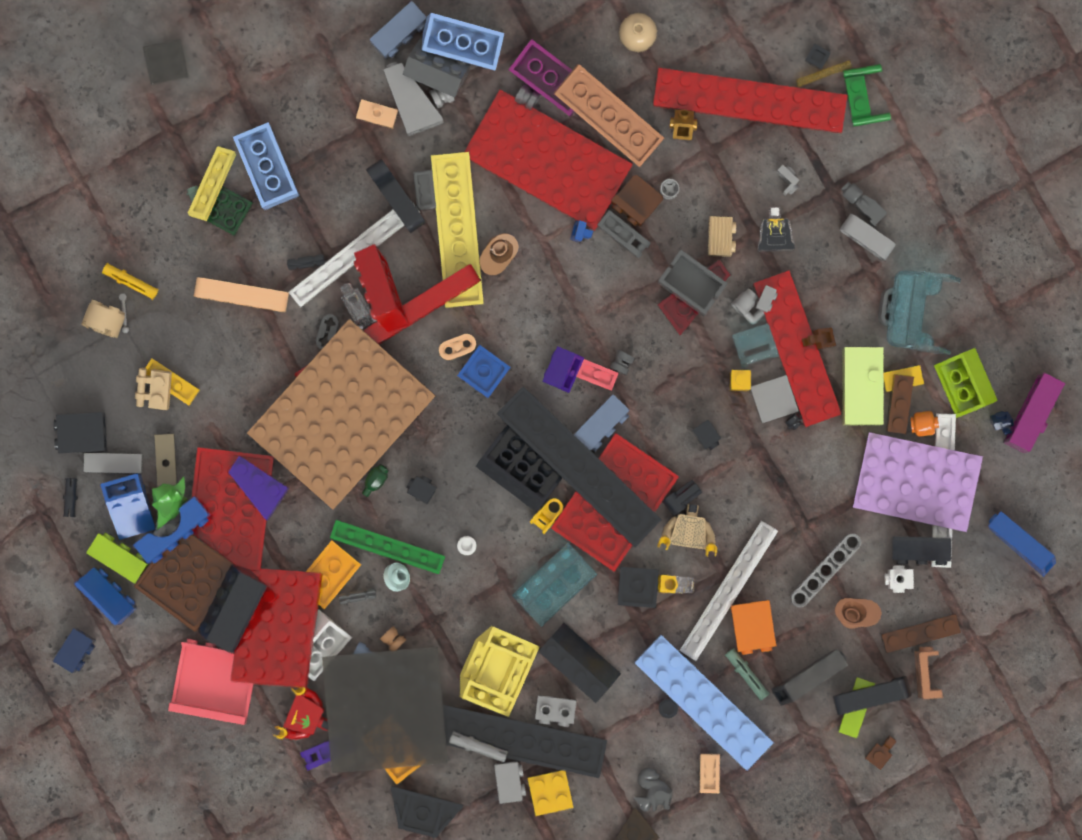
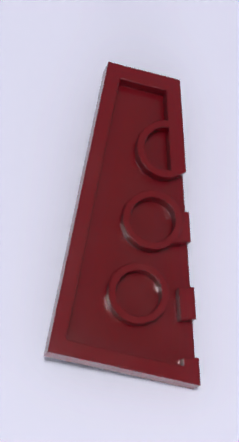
(678, 312)

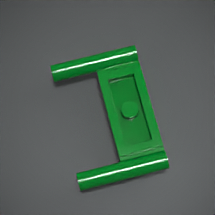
(858, 96)

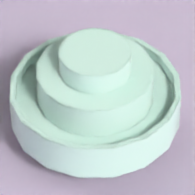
(396, 577)

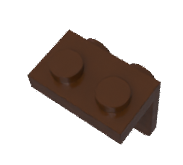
(637, 201)

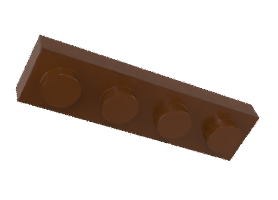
(920, 633)

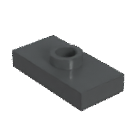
(424, 190)

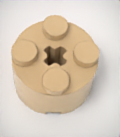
(103, 319)

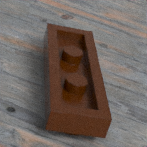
(900, 404)

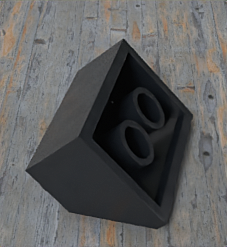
(922, 550)

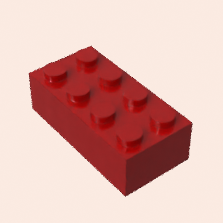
(380, 288)

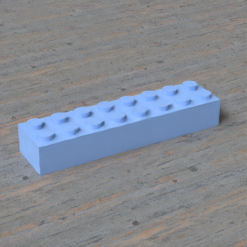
(703, 702)

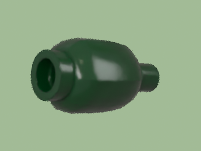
(375, 479)

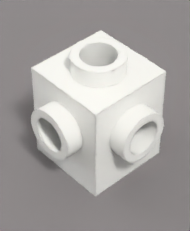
(906, 579)

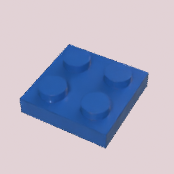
(483, 371)

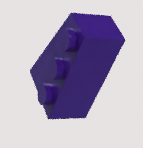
(259, 487)

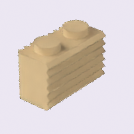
(720, 236)

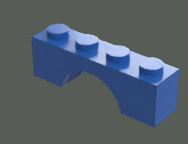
(192, 515)

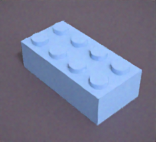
(266, 166)

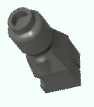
(864, 204)

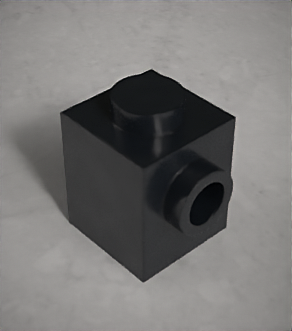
(707, 435)
(421, 488)

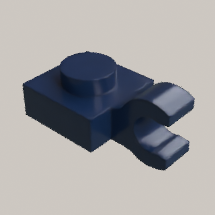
(1003, 421)

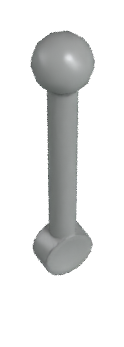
(125, 329)

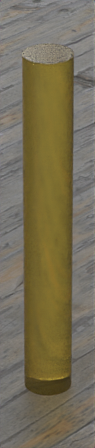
(823, 73)

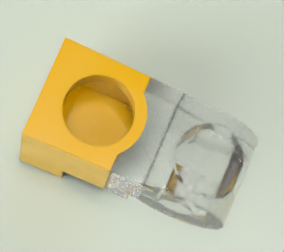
(675, 584)

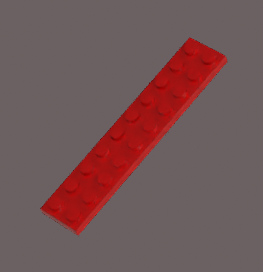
(750, 100)

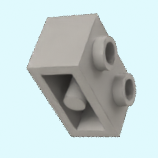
(555, 709)
(508, 782)

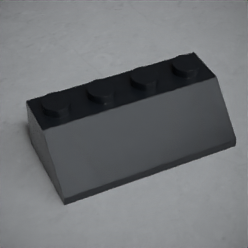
(232, 608)
(579, 662)

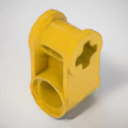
(546, 516)

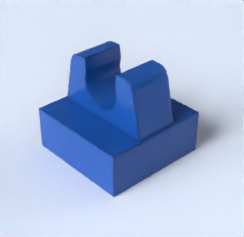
(579, 231)

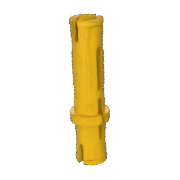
(123, 277)

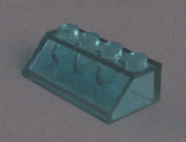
(554, 584)

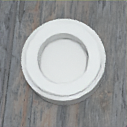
(466, 545)

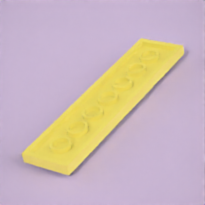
(456, 221)

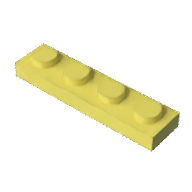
(211, 183)

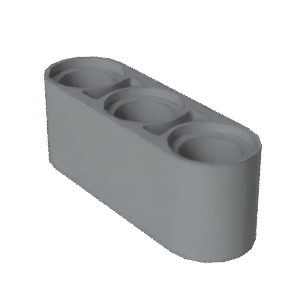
(867, 237)

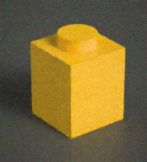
(740, 380)

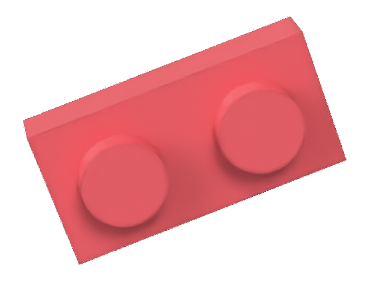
(597, 375)

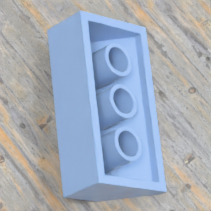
(462, 41)

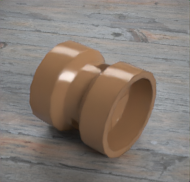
(389, 636)

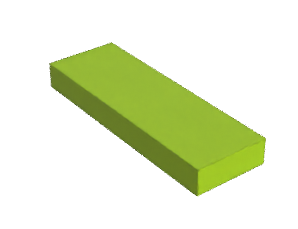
(852, 721)

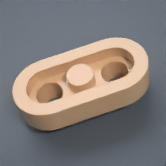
(457, 347)

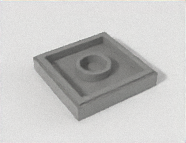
(774, 399)

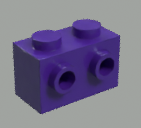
(563, 369)

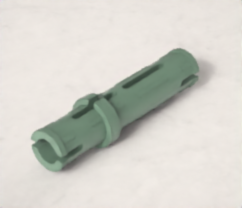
(746, 674)

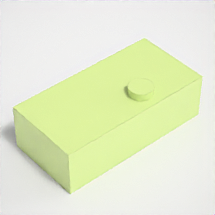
(862, 386)

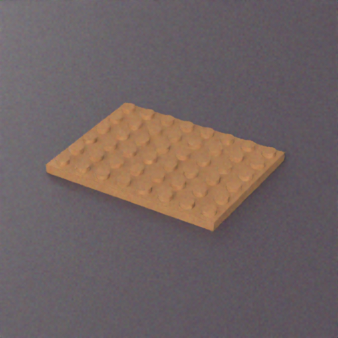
(341, 414)

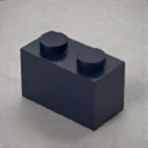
(75, 650)

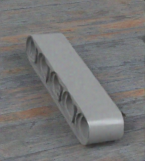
(834, 567)

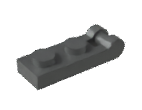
(623, 233)

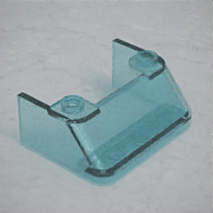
(908, 310)

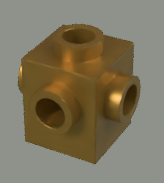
(683, 124)

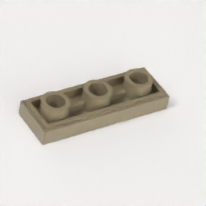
(165, 451)

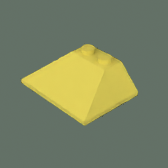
(496, 670)

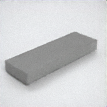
(112, 463)

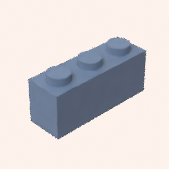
(399, 30)
(602, 423)

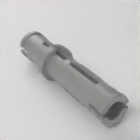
(472, 744)

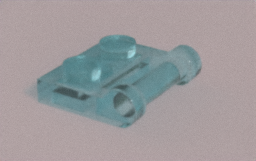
(752, 339)

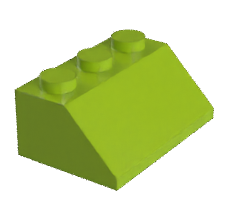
(965, 383)

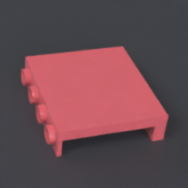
(205, 685)

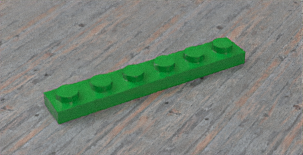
(387, 547)

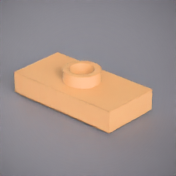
(377, 114)
(709, 773)

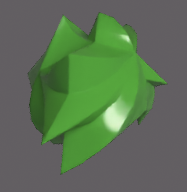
(168, 500)

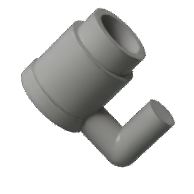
(745, 303)

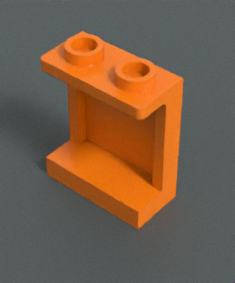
(753, 626)

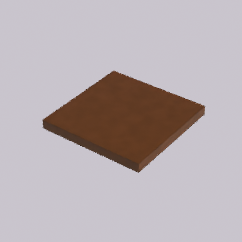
(185, 580)

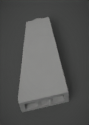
(413, 105)

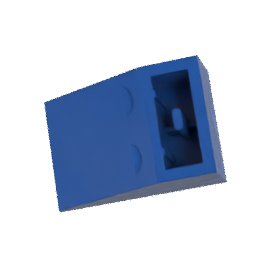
(128, 506)

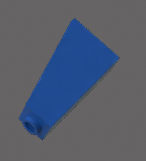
(1022, 543)

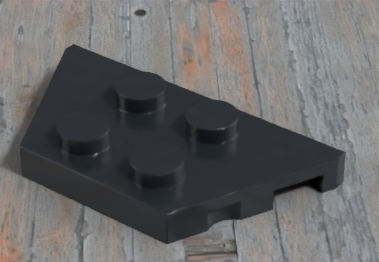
(423, 812)

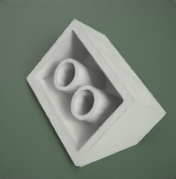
(328, 641)

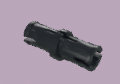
(70, 497)

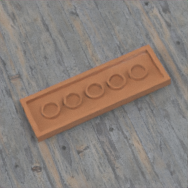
(608, 115)

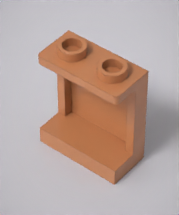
(922, 674)

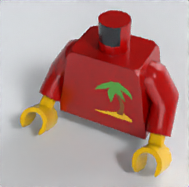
(303, 716)

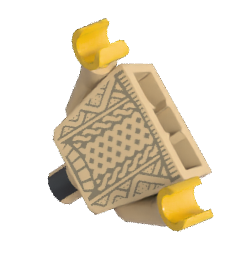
(689, 531)

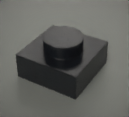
(817, 56)

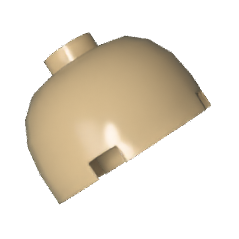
(638, 32)

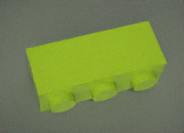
(117, 557)

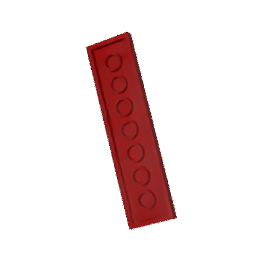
(801, 363)

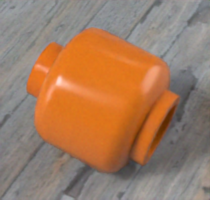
(924, 423)

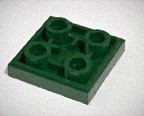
(229, 211)

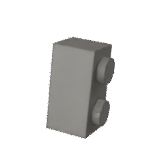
(764, 303)

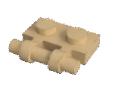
(159, 388)

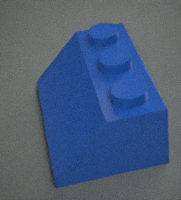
(106, 595)

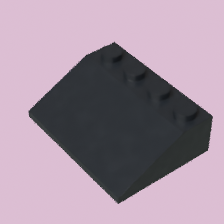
(519, 469)

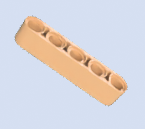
(241, 294)

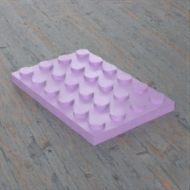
(917, 482)

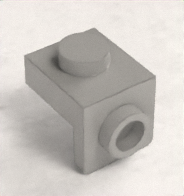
(788, 176)

